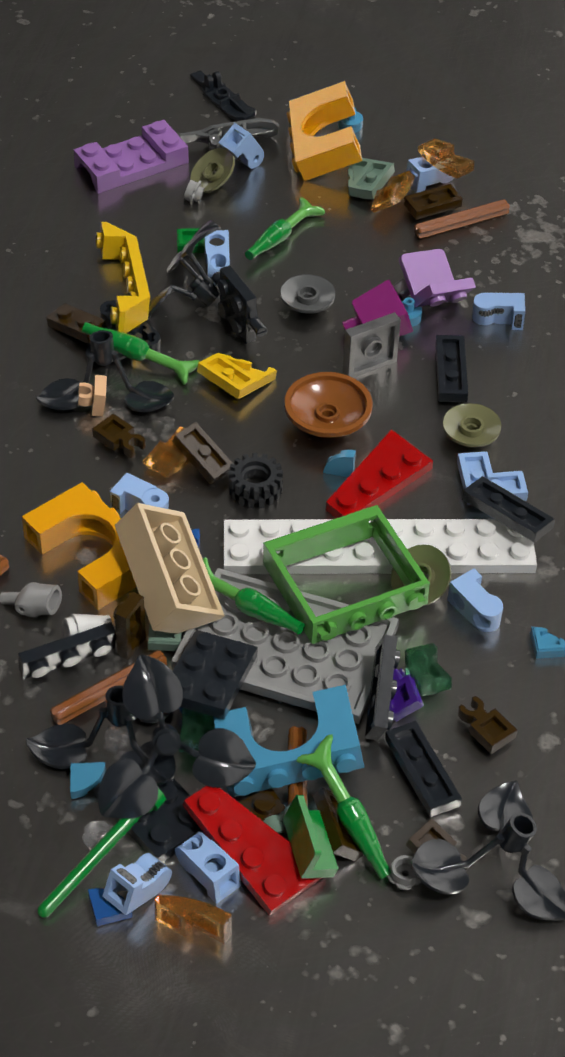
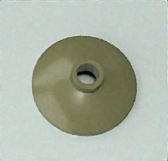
(213, 169)
(472, 425)
(431, 562)

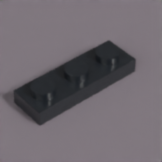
(451, 368)
(508, 509)
(67, 651)
(382, 687)
(423, 769)

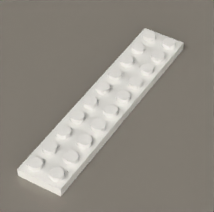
(465, 542)

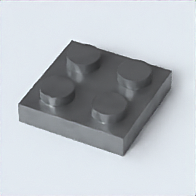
(371, 345)

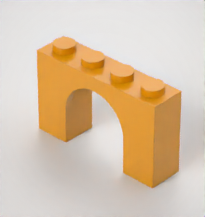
(324, 153)
(79, 514)

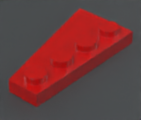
(379, 476)
(262, 854)

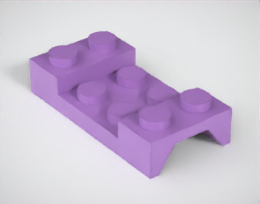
(133, 159)

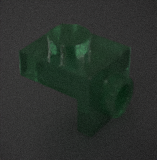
(423, 667)
(194, 727)

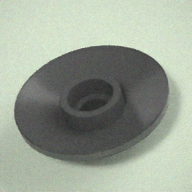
(307, 293)

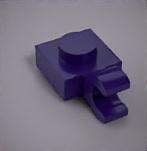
(407, 697)

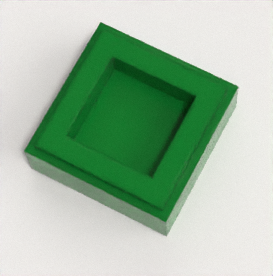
(184, 236)

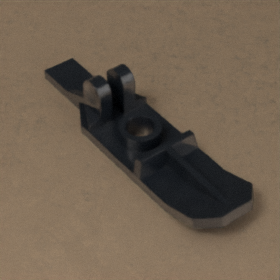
(222, 96)

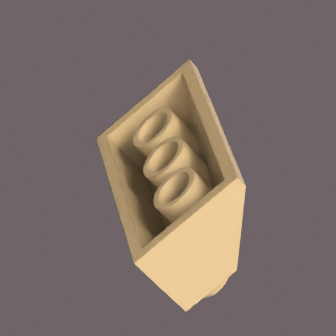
(168, 569)

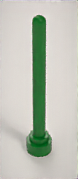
(87, 864)

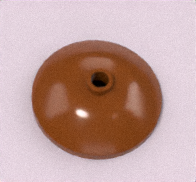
(328, 404)

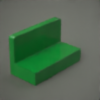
(309, 841)

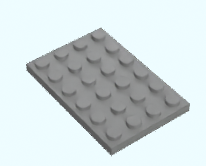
(288, 663)

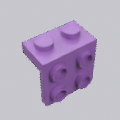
(431, 278)

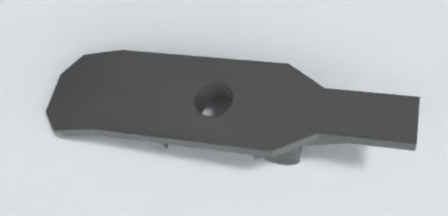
(214, 133)

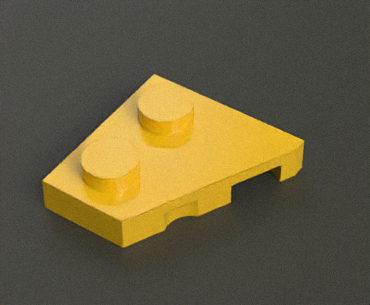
(234, 374)

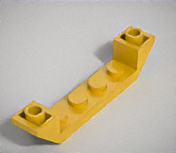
(121, 245)

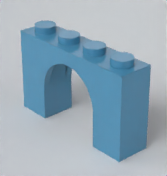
(280, 768)

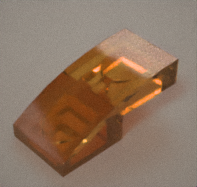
(442, 157)
(394, 192)
(166, 458)
(185, 913)

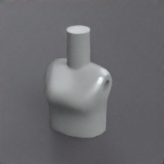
(34, 599)

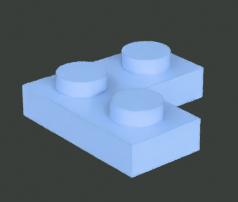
(477, 464)

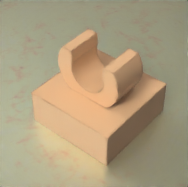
(93, 395)

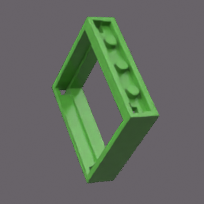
(335, 535)

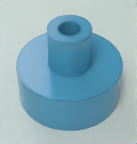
(355, 121)
(414, 313)

